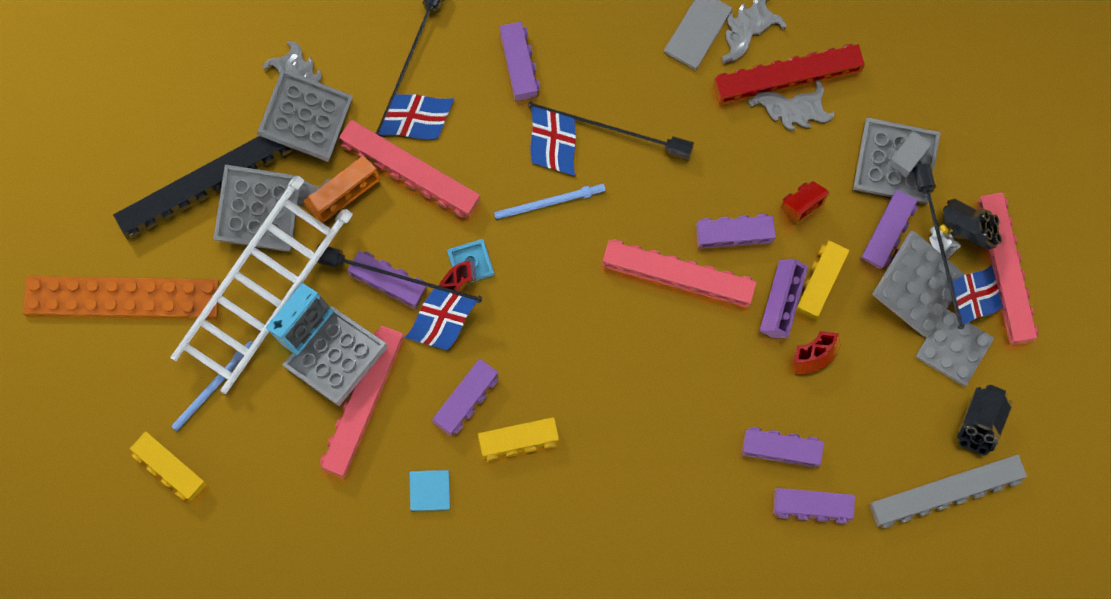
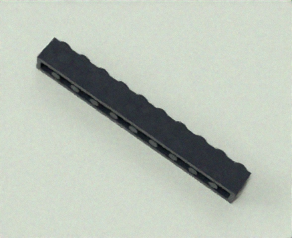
(195, 186)

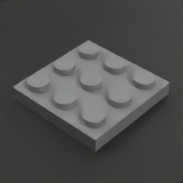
(954, 350)

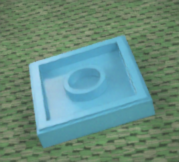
(476, 252)
(429, 490)

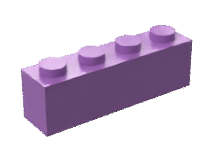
(518, 61)
(888, 229)
(735, 231)
(399, 289)
(783, 298)
(465, 397)
(782, 448)
(813, 505)

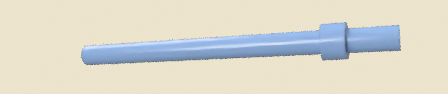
(585, 192)
(209, 390)

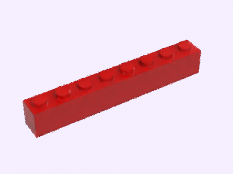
(789, 73)

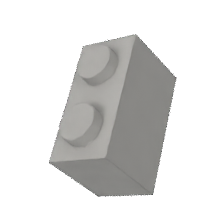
(909, 154)

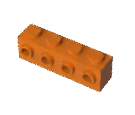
(342, 189)

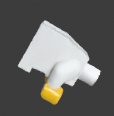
(949, 244)

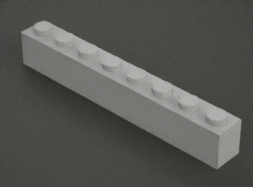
(948, 490)

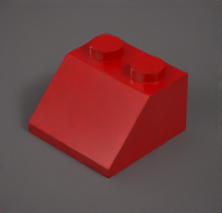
(804, 201)

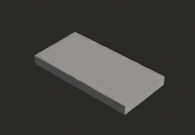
(697, 31)

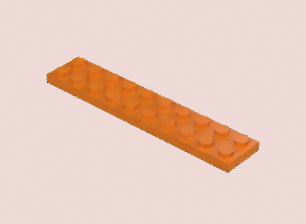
(118, 296)

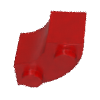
(459, 276)
(817, 354)

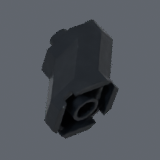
(973, 224)
(984, 419)

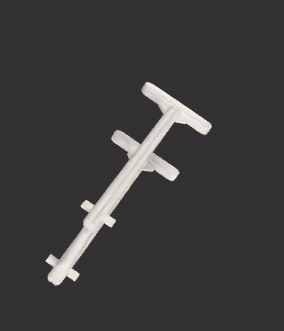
(342, 217)

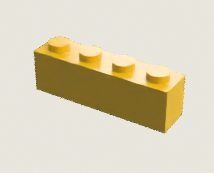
(822, 280)
(518, 438)
(170, 468)

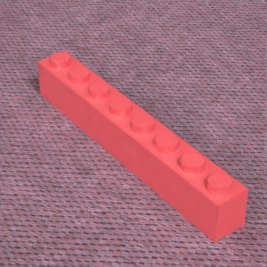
(409, 169)
(679, 273)
(1009, 276)
(360, 407)

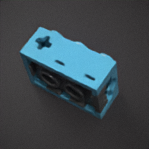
(299, 319)

